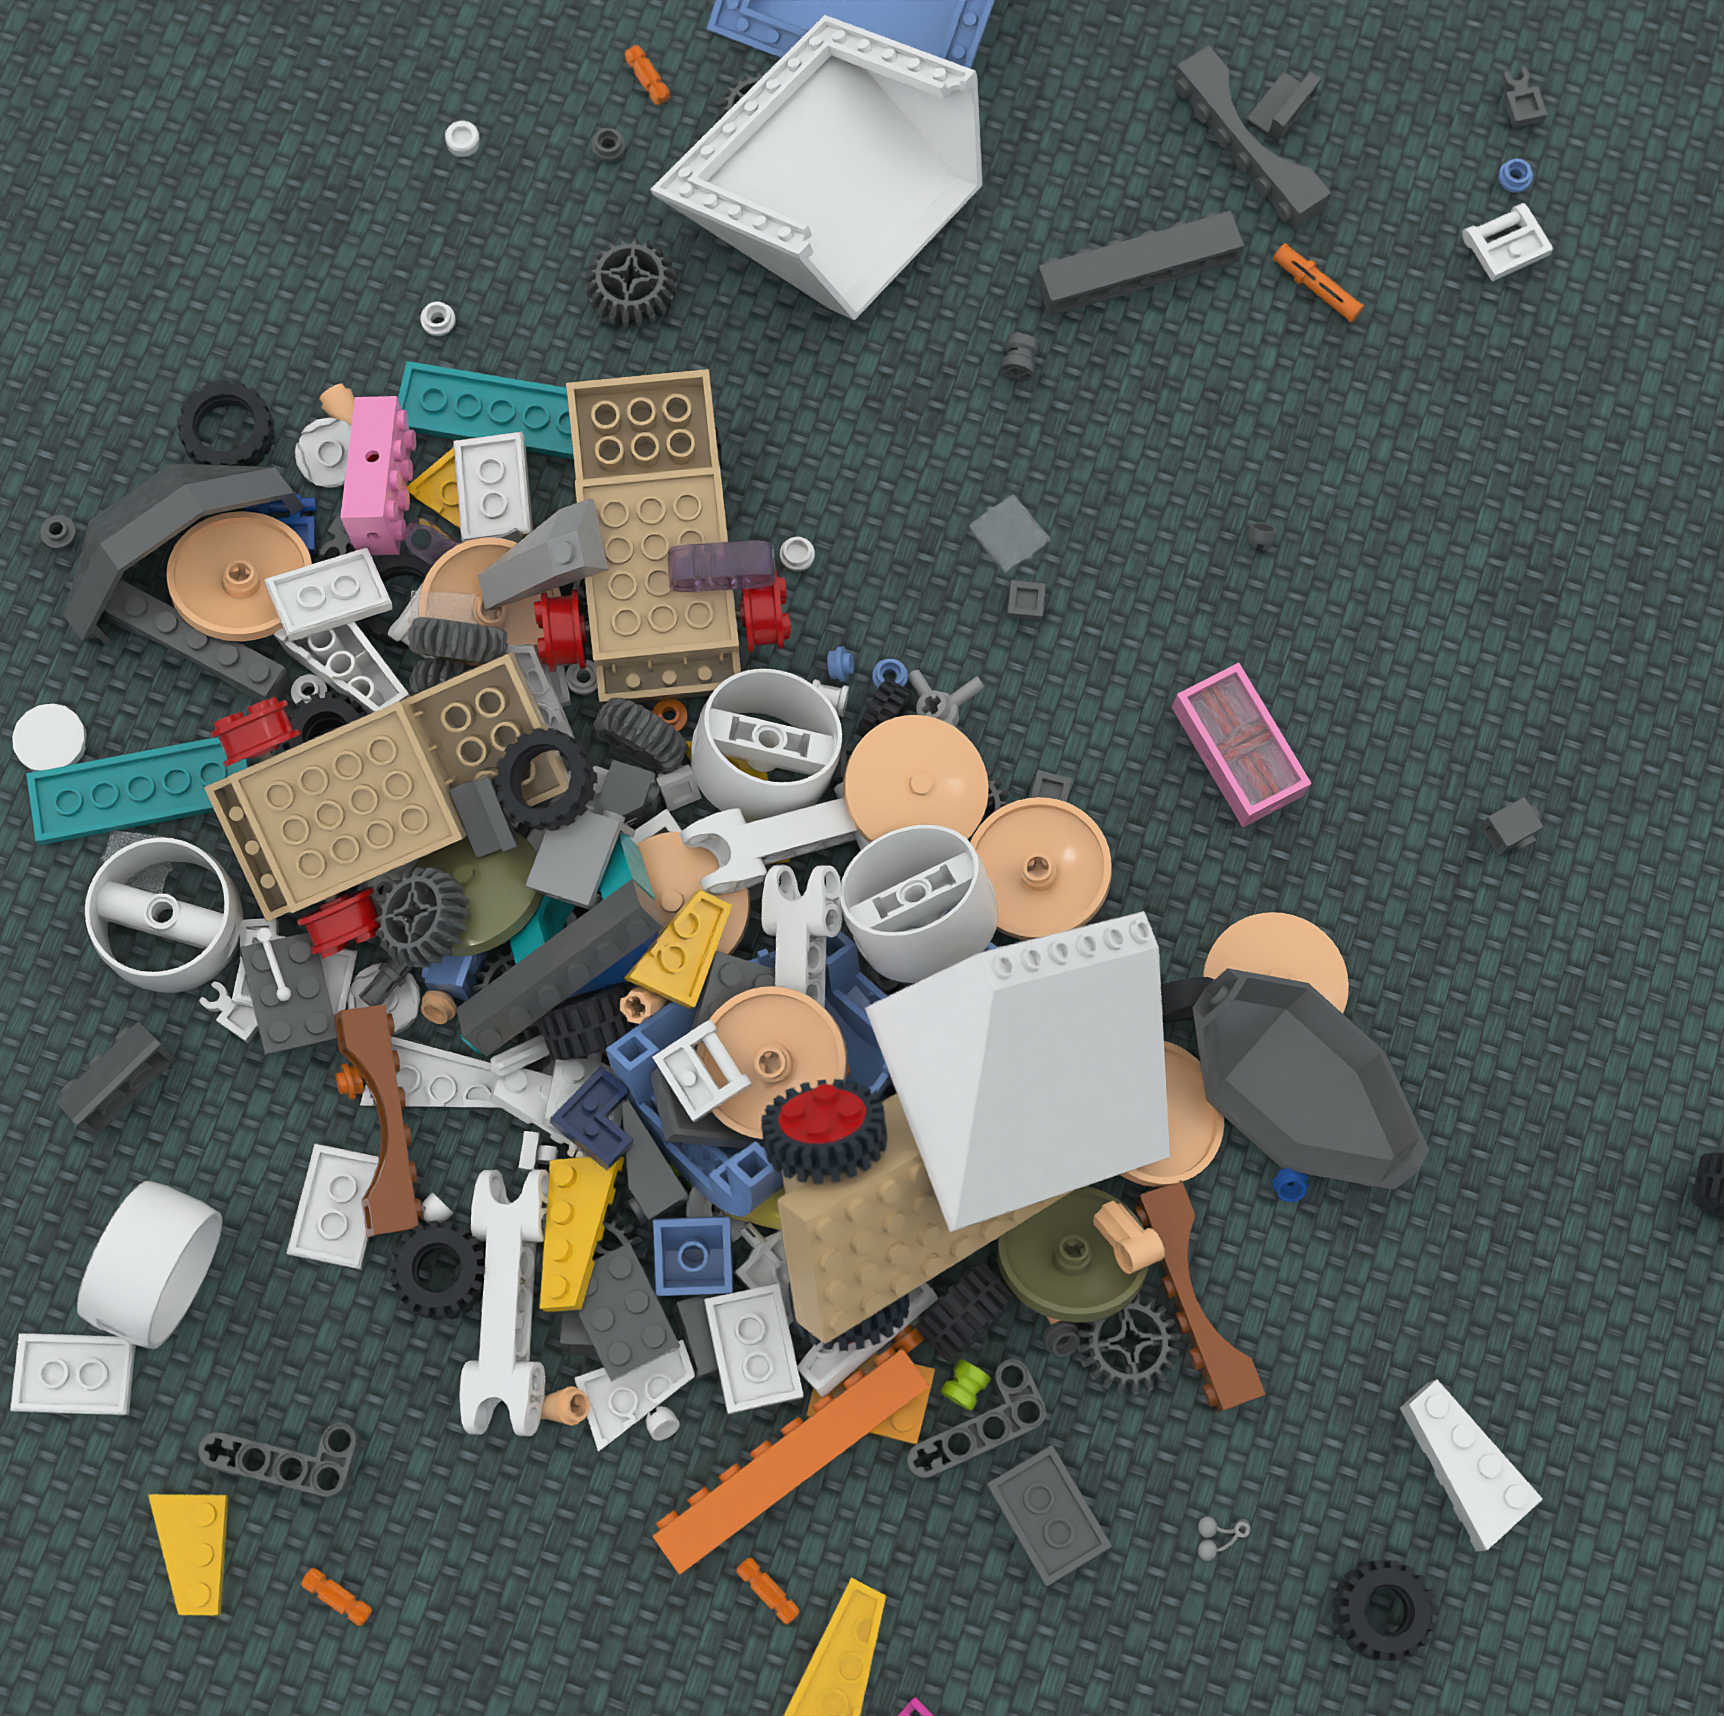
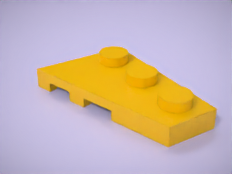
(683, 951)
(193, 1548)

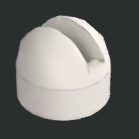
(435, 1209)
(662, 1423)

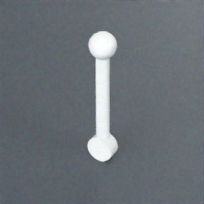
(264, 936)

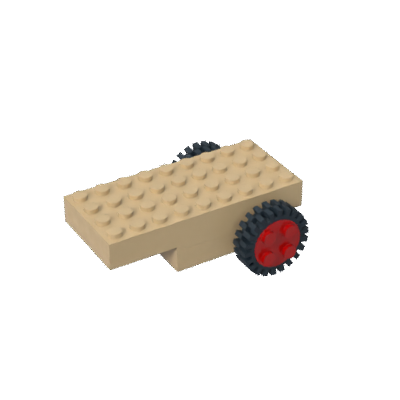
(860, 1212)

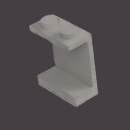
(576, 857)

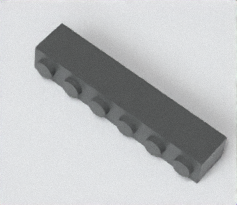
(1139, 262)
(559, 968)

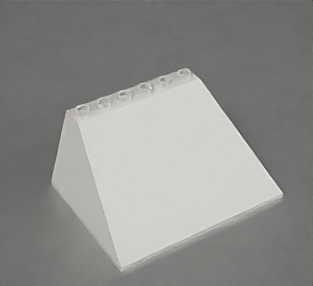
(837, 163)
(1032, 1067)

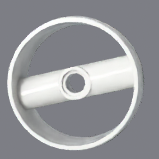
(805, 748)
(908, 884)
(140, 910)
(149, 1264)

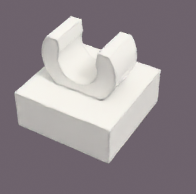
(678, 787)
(534, 1152)

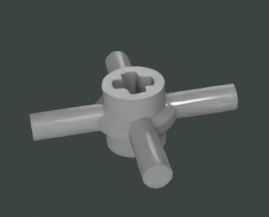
(941, 704)

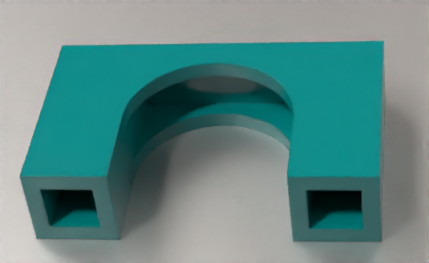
(551, 914)

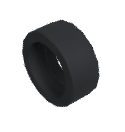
(1180, 997)

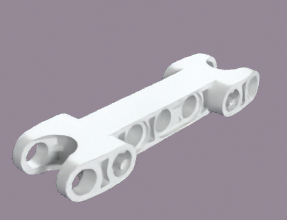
(748, 847)
(802, 926)
(507, 1304)

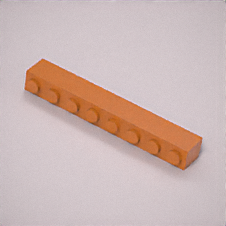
(791, 1460)

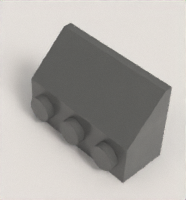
(115, 1079)

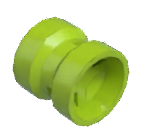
(966, 1383)

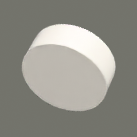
(462, 138)

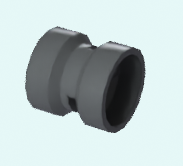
(1019, 359)

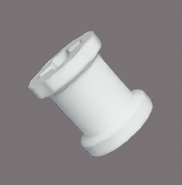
(837, 696)

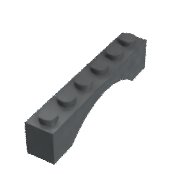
(1290, 187)
(229, 660)

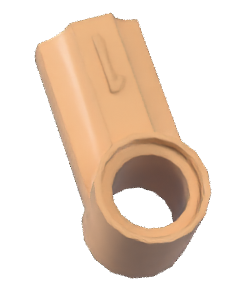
(641, 1004)
(1131, 1244)

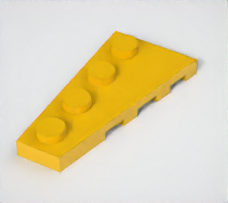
(438, 488)
(574, 1219)
(842, 1662)

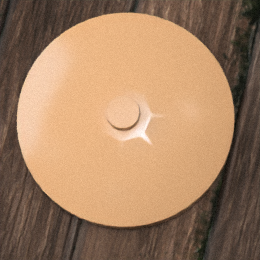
(221, 572)
(458, 573)
(915, 775)
(1044, 866)
(677, 874)
(1282, 948)
(779, 1044)
(1192, 1122)

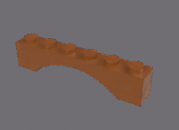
(366, 1043)
(1227, 1371)

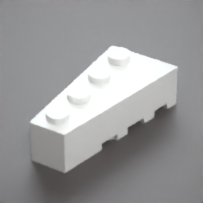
(348, 665)
(1476, 1475)

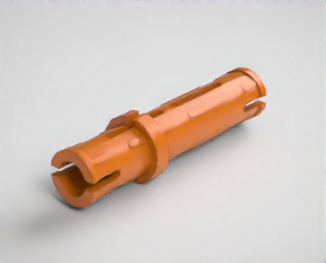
(1286, 257)

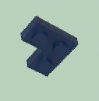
(586, 1122)

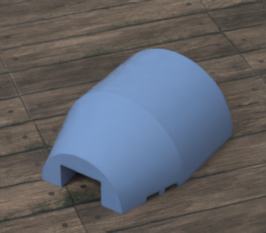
(738, 1177)

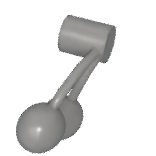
(1207, 1527)

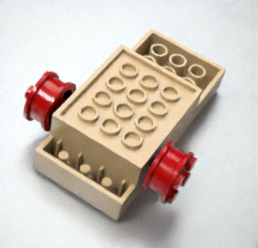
(656, 484)
(367, 793)

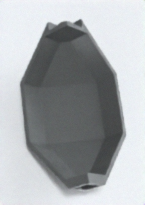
(151, 518)
(1304, 1081)

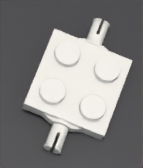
(566, 1080)
(765, 1264)

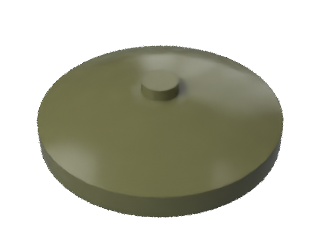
(496, 891)
(1064, 1262)

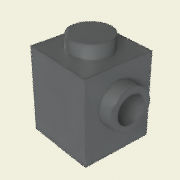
(1513, 827)

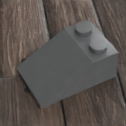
(650, 1178)

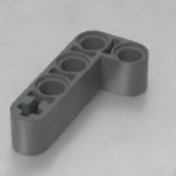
(973, 1428)
(277, 1459)

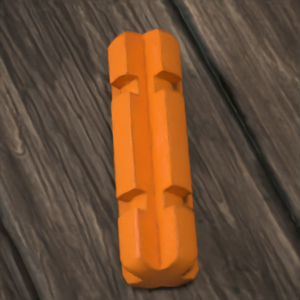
(647, 75)
(768, 1590)
(336, 1596)

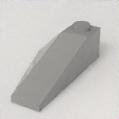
(552, 555)

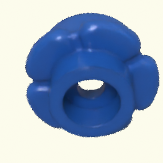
(1290, 1185)

